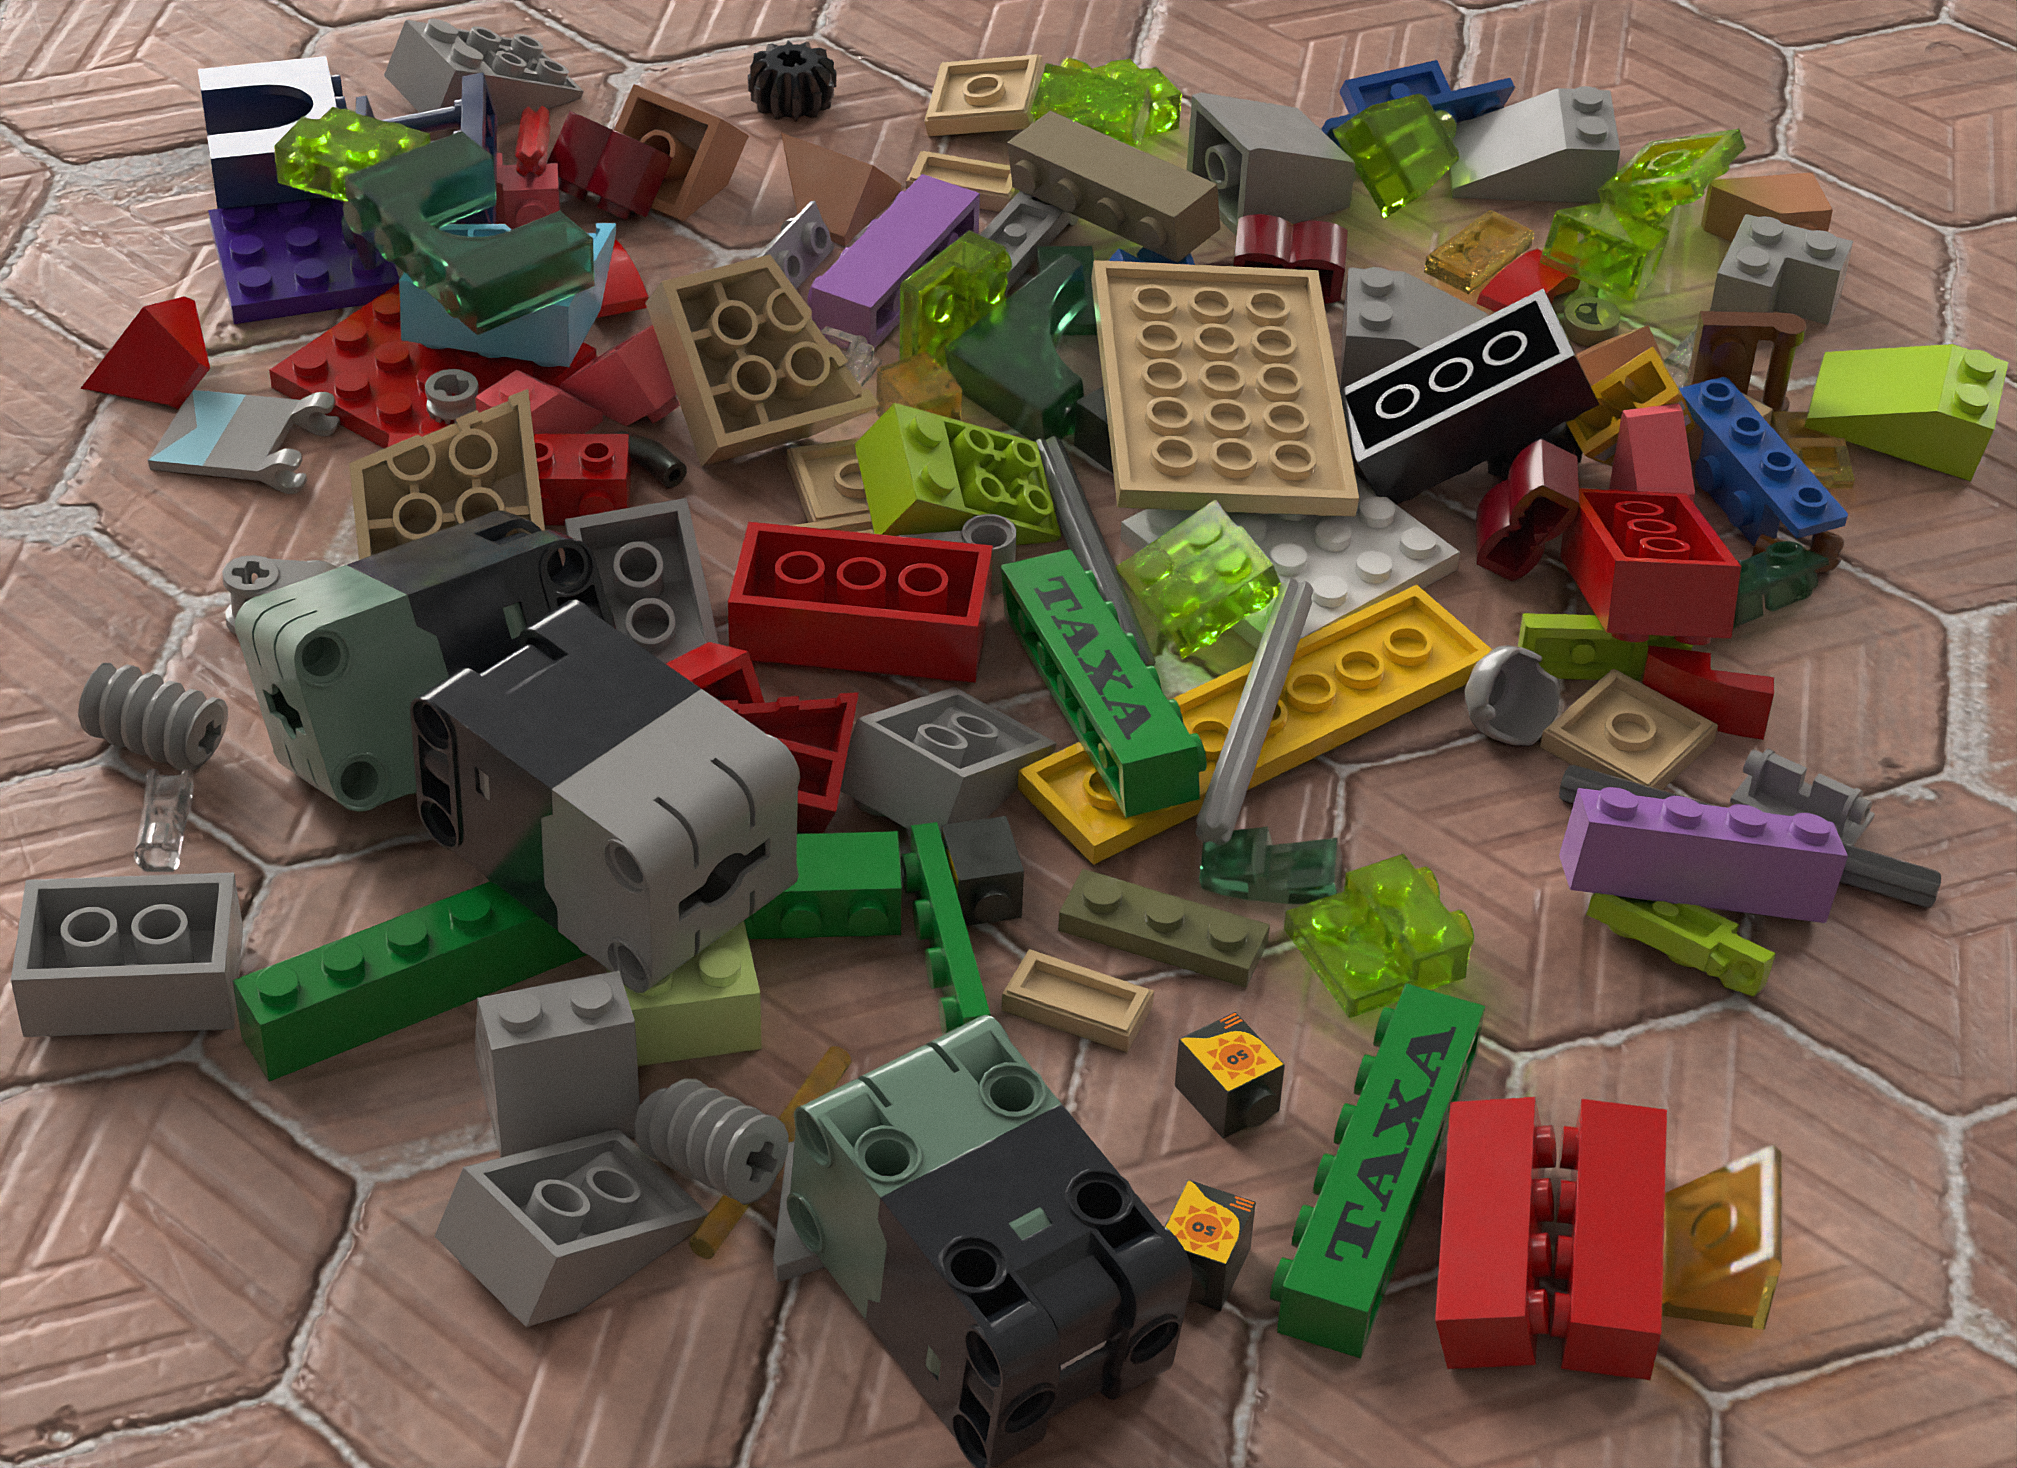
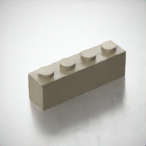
(1114, 186)

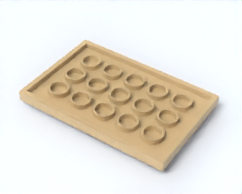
(1221, 389)

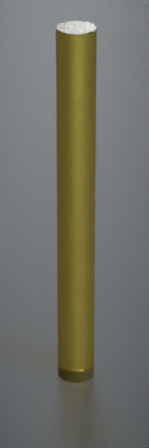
(729, 1211)

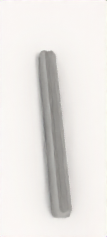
(1254, 713)

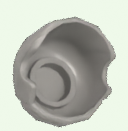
(1512, 696)

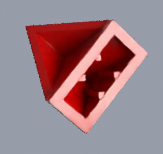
(156, 356)

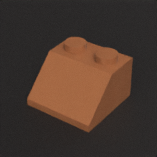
(701, 148)

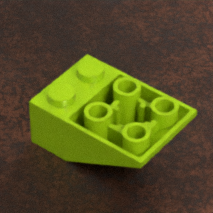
(941, 472)

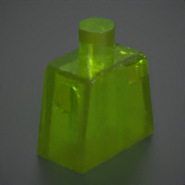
(1399, 149)
(1616, 251)

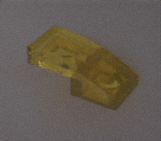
(1821, 453)

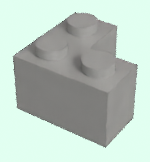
(1782, 270)

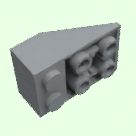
(436, 55)

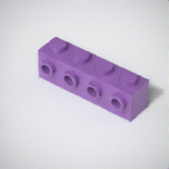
(864, 284)
(1702, 854)

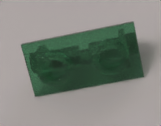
(1780, 574)

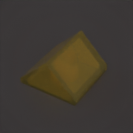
(1725, 1243)

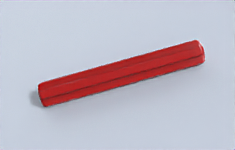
(533, 141)

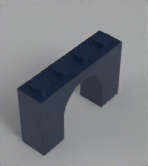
(250, 112)

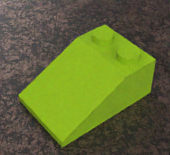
(1912, 403)

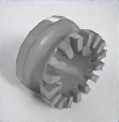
(448, 382)

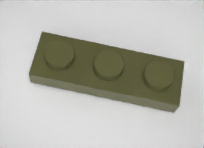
(1164, 927)

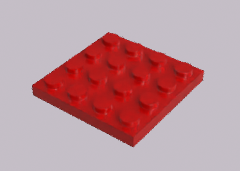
(383, 379)

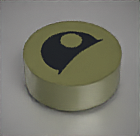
(1591, 320)

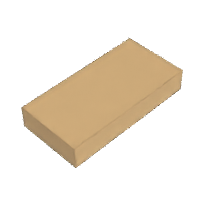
(987, 178)
(1077, 1000)

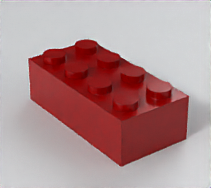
(1651, 566)
(861, 601)

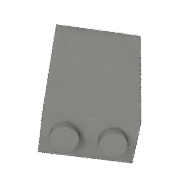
(1266, 160)
(558, 1062)

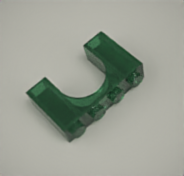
(475, 278)

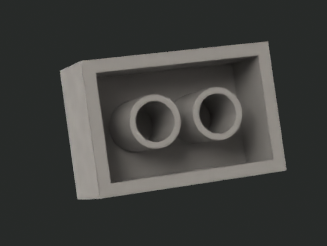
(127, 954)

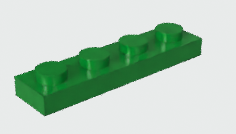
(941, 921)

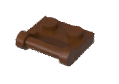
(1728, 345)

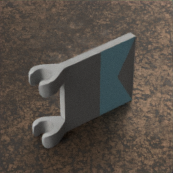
(241, 436)

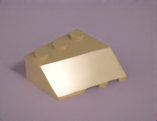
(750, 360)
(448, 478)

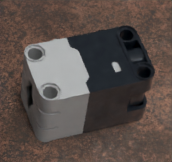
(607, 794)

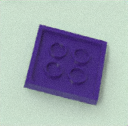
(292, 260)

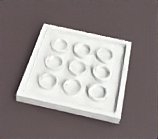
(1342, 557)

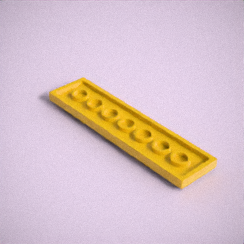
(1335, 690)

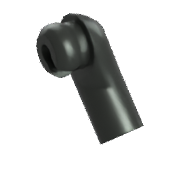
(656, 459)

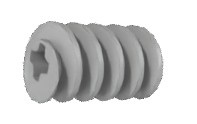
(152, 716)
(712, 1139)

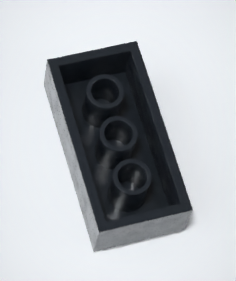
(1465, 399)

